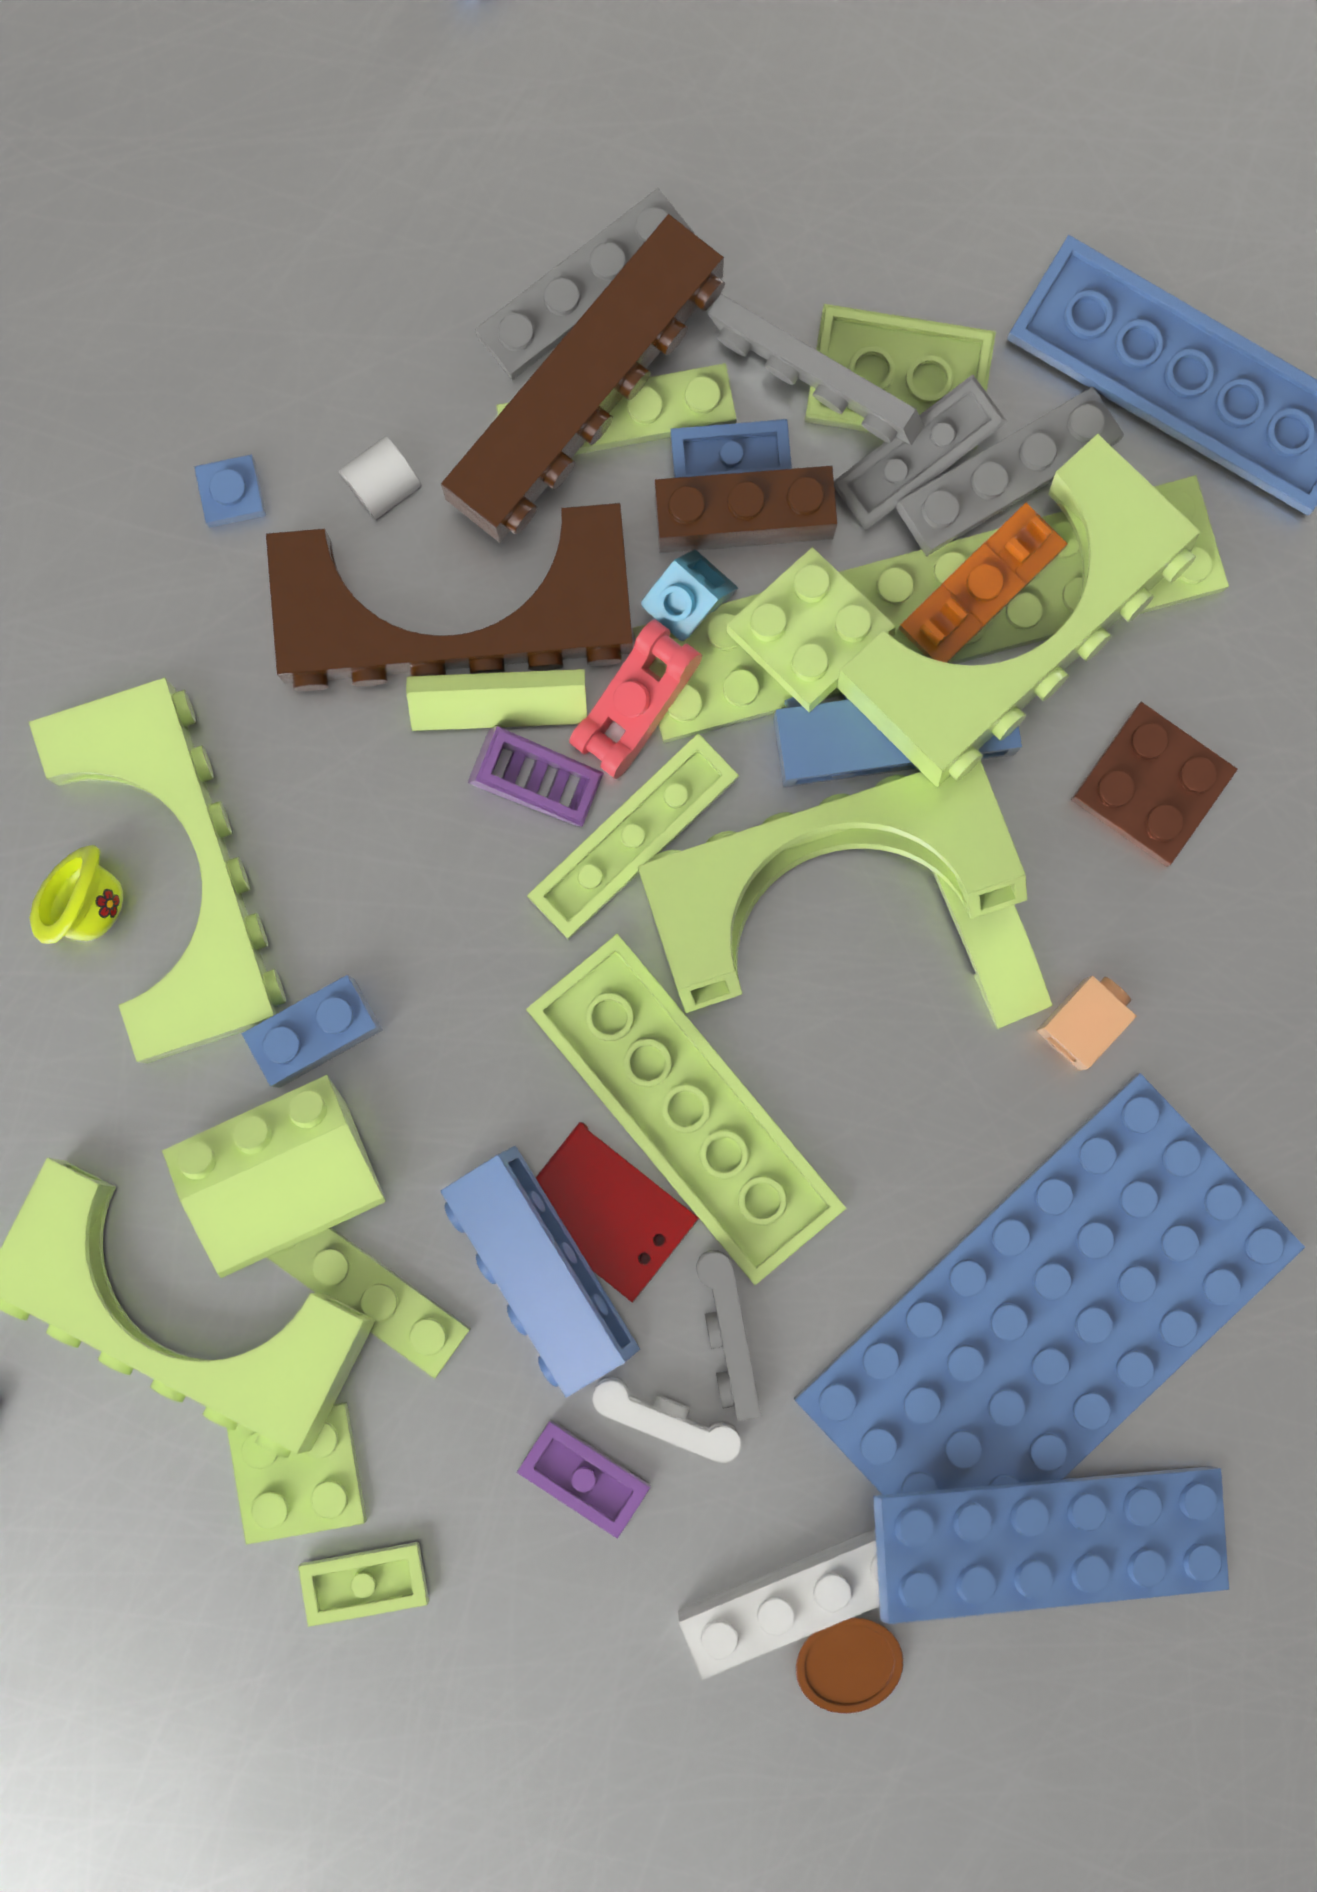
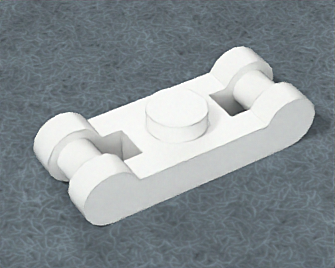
(666, 1421)

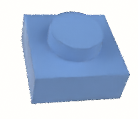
(230, 491)

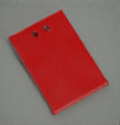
(613, 1211)

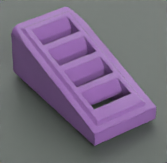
(505, 787)

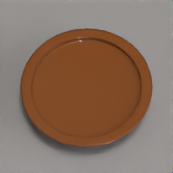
(849, 1666)

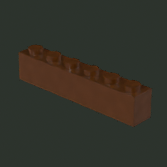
(585, 379)

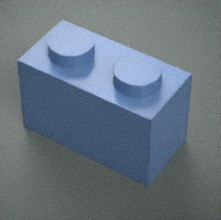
(312, 1032)

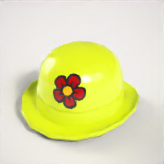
(76, 899)

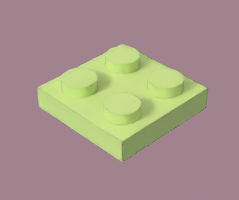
(808, 628)
(298, 1492)

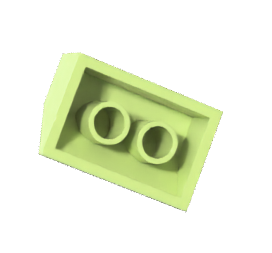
(273, 1176)

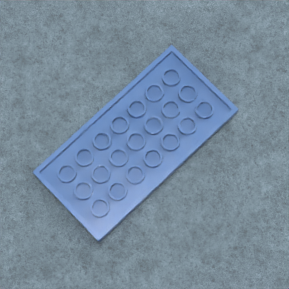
(1055, 1309)

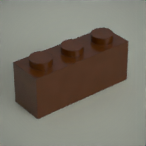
(745, 509)

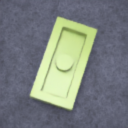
(363, 1584)

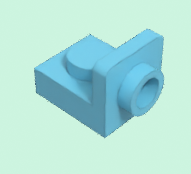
(687, 594)

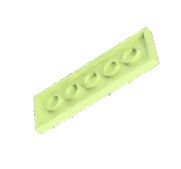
(686, 1109)

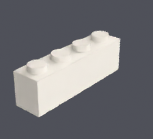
(782, 1605)

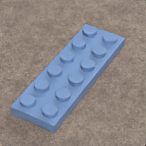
(1176, 370)
(1050, 1544)

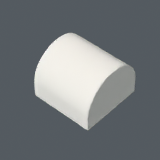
(380, 477)

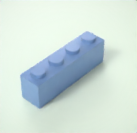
(843, 744)
(539, 1272)

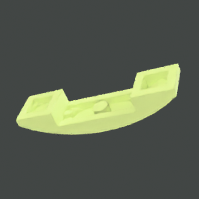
(1001, 959)

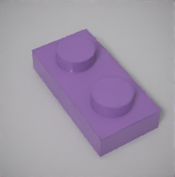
(583, 1479)

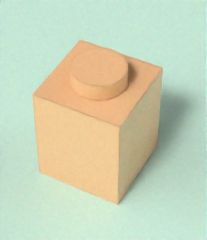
(1088, 1021)

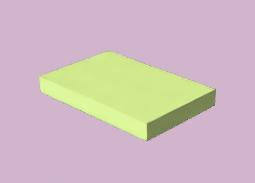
(901, 355)

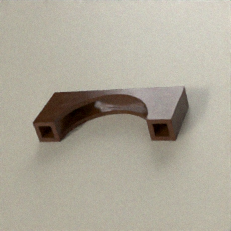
(332, 636)

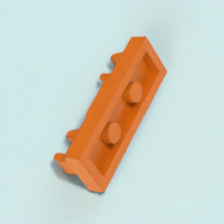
(983, 585)

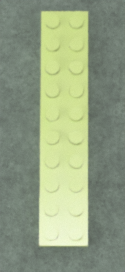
(736, 688)

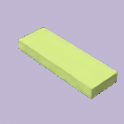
(496, 699)

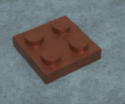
(1154, 784)

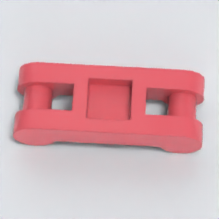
(636, 699)

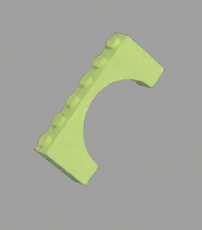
(949, 711)
(709, 890)
(221, 977)
(59, 1274)

